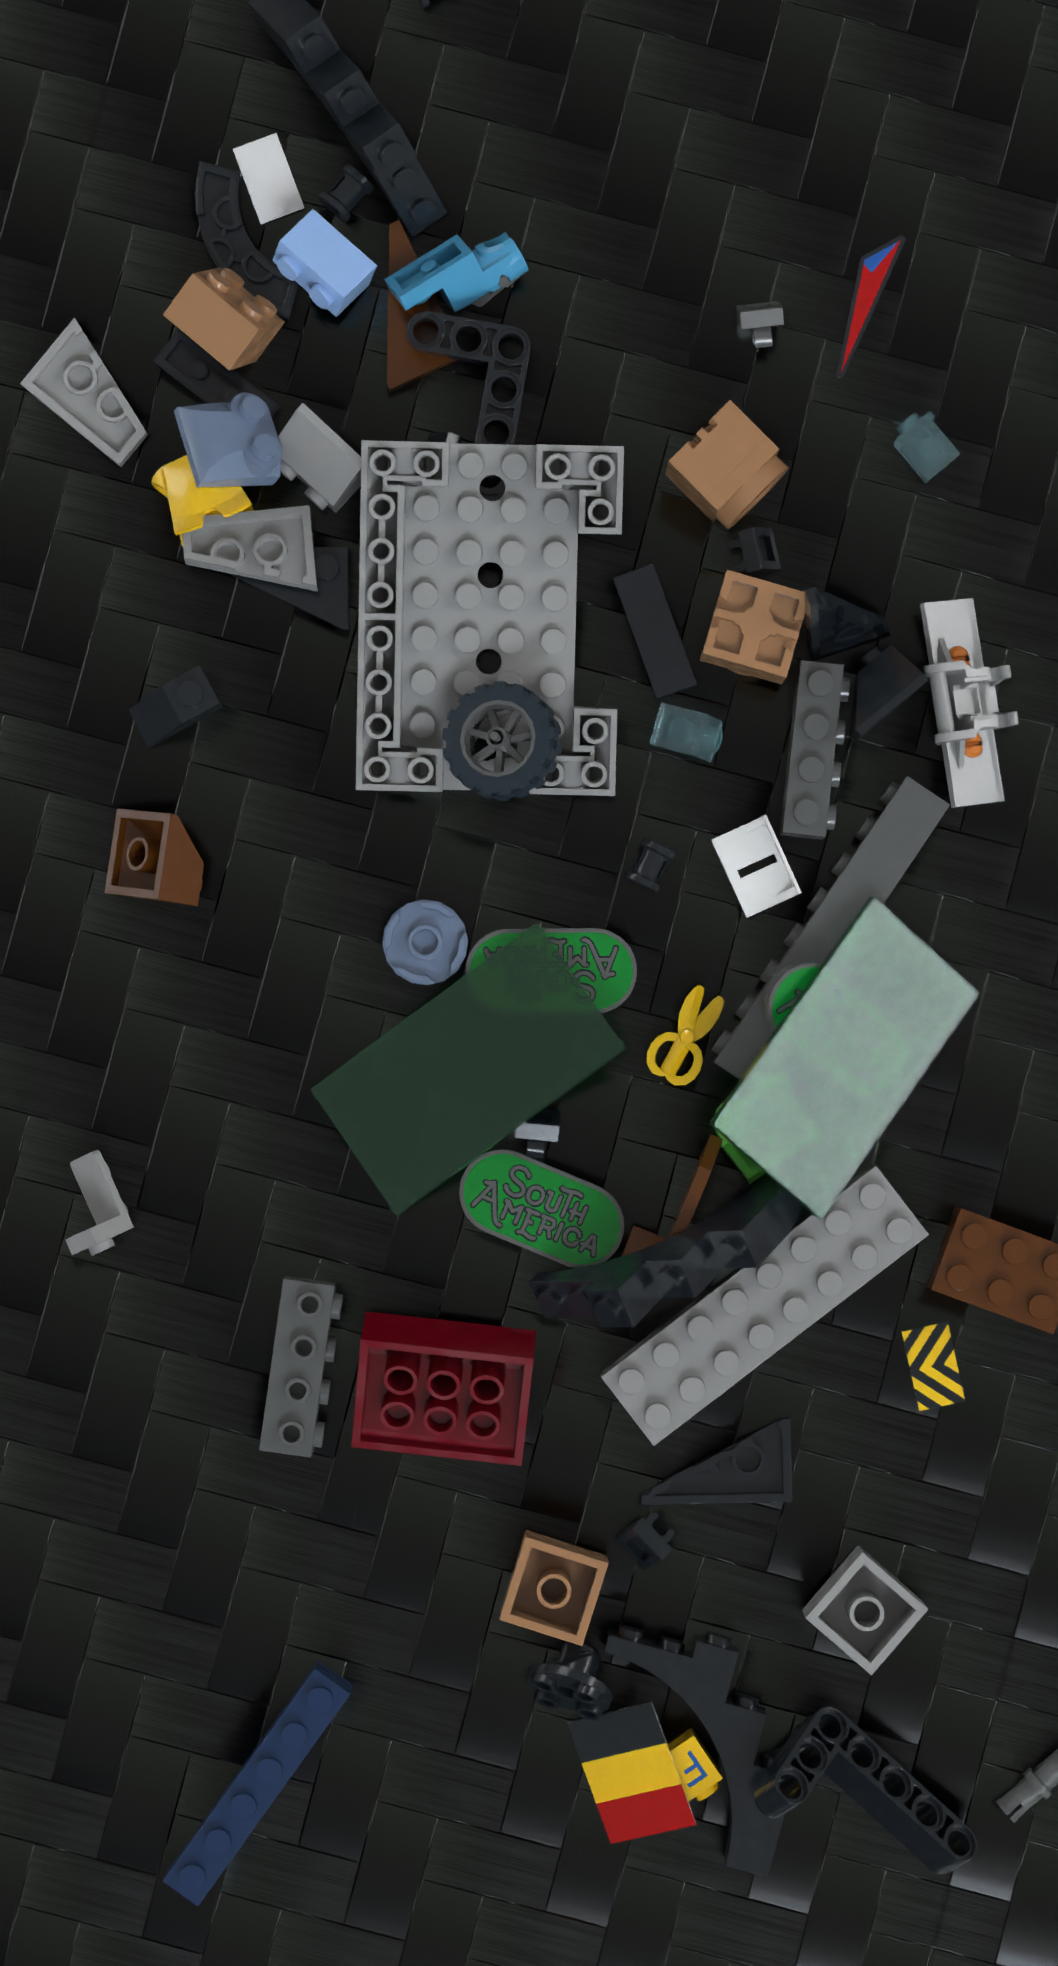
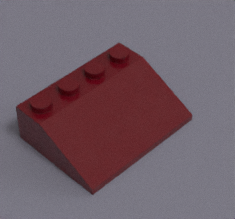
(443, 1388)

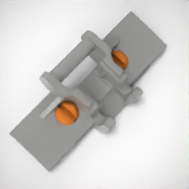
(964, 702)

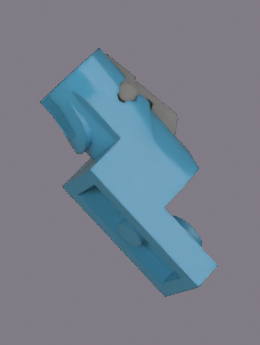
(459, 273)

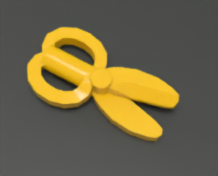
(689, 1030)

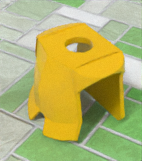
(190, 503)

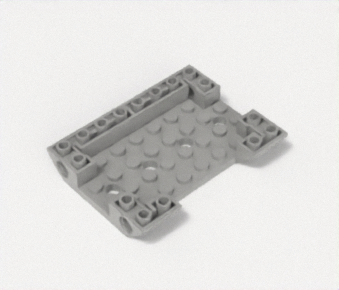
(431, 616)

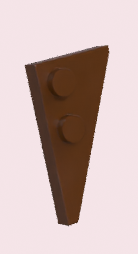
(403, 362)

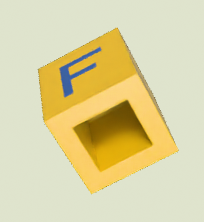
(694, 1766)

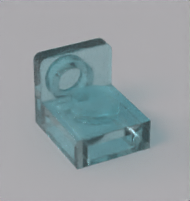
(924, 445)
(687, 732)

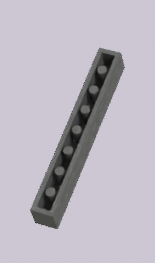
(871, 871)

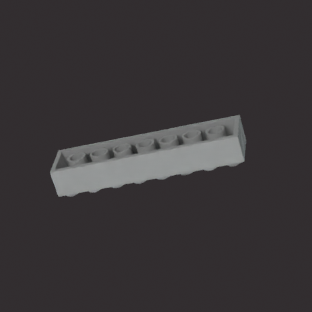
(763, 1307)

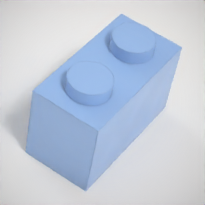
(324, 263)

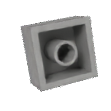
(864, 1610)

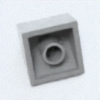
(319, 460)

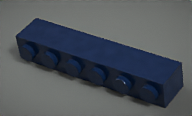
(258, 1783)

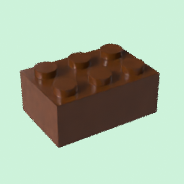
(998, 1269)

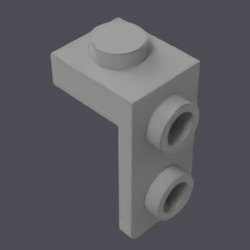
(104, 1204)

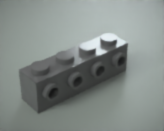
(812, 750)
(299, 1367)

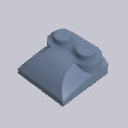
(231, 442)

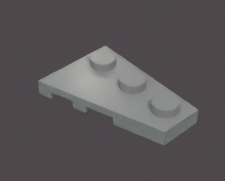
(84, 395)
(257, 545)

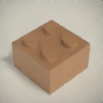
(224, 317)
(554, 1587)

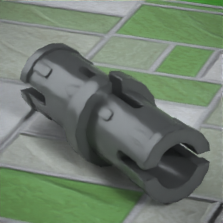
(1031, 1788)

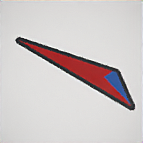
(870, 281)

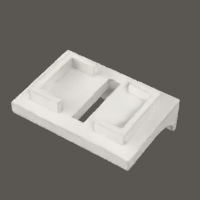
(746, 846)

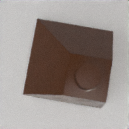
(153, 859)

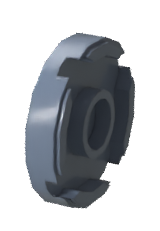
(425, 942)

